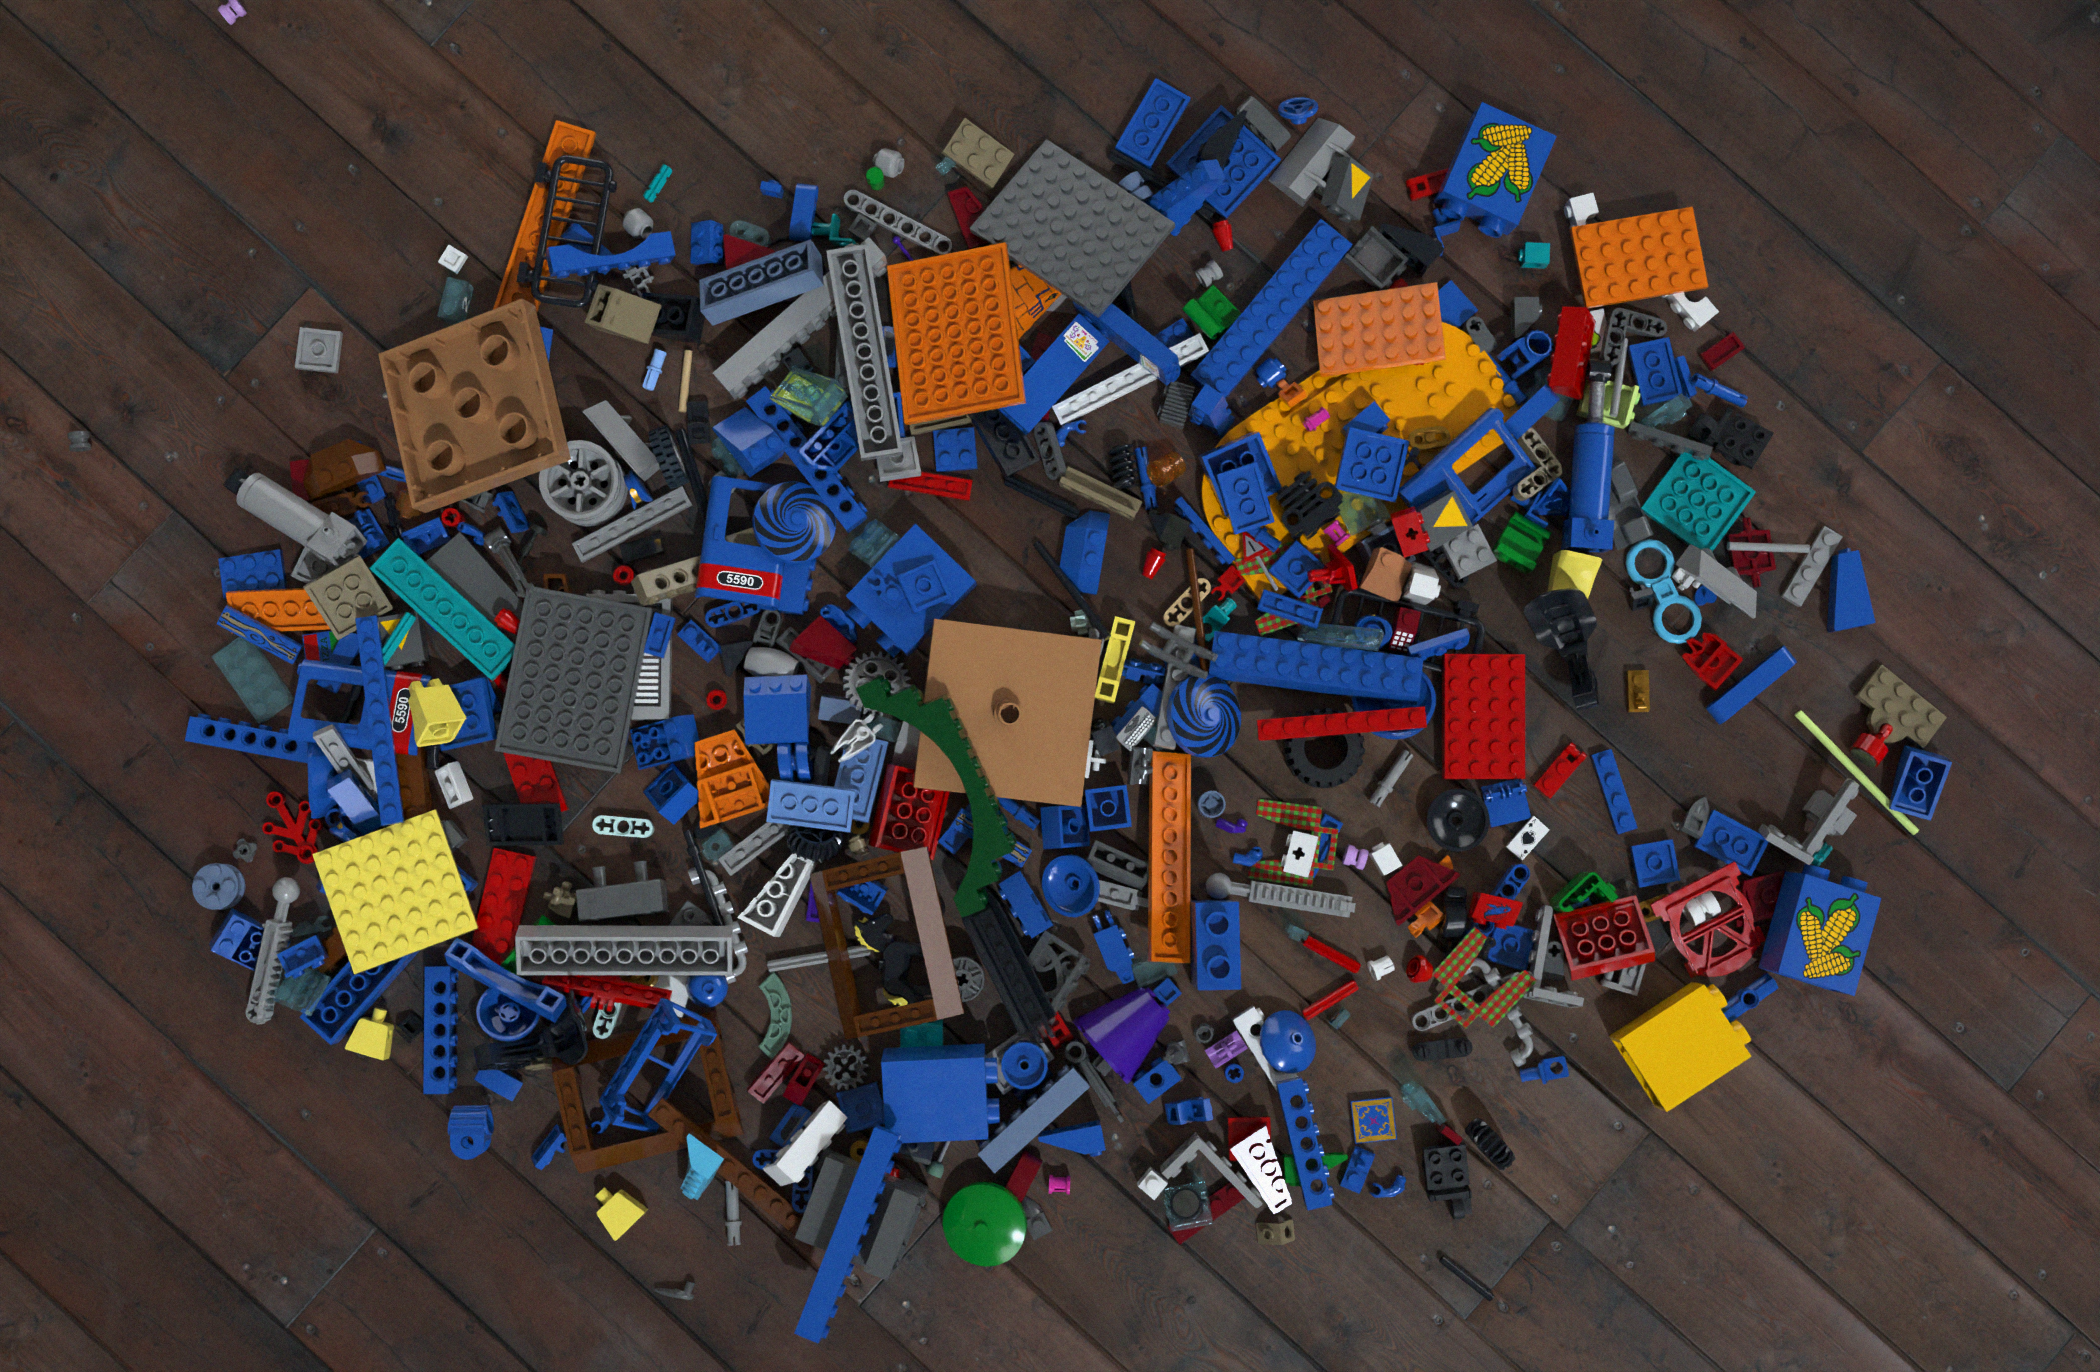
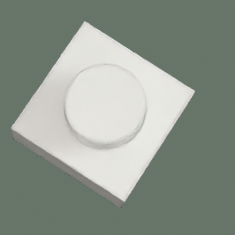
(453, 259)

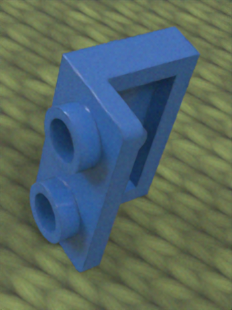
(707, 242)
(865, 895)
(303, 955)

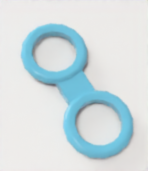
(1664, 591)

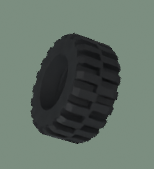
(1324, 777)

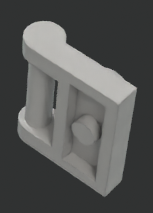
(1628, 979)

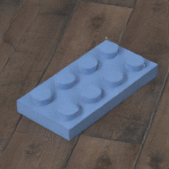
(863, 775)
(811, 805)

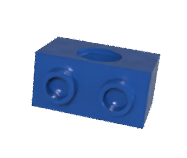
(1151, 1091)

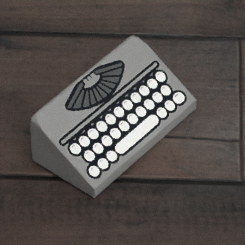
(1136, 728)

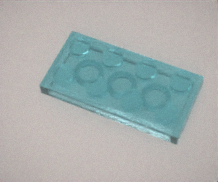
(253, 679)

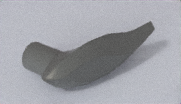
(677, 1293)

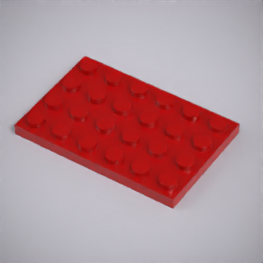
(1483, 716)

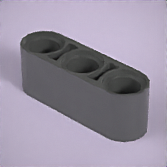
(1264, 124)

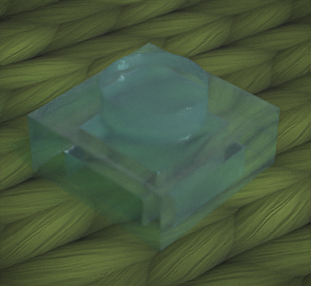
(1296, 933)

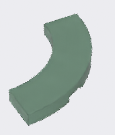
(780, 1015)

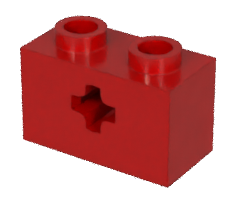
(1410, 543)

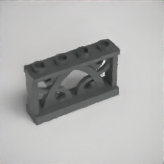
(1044, 950)

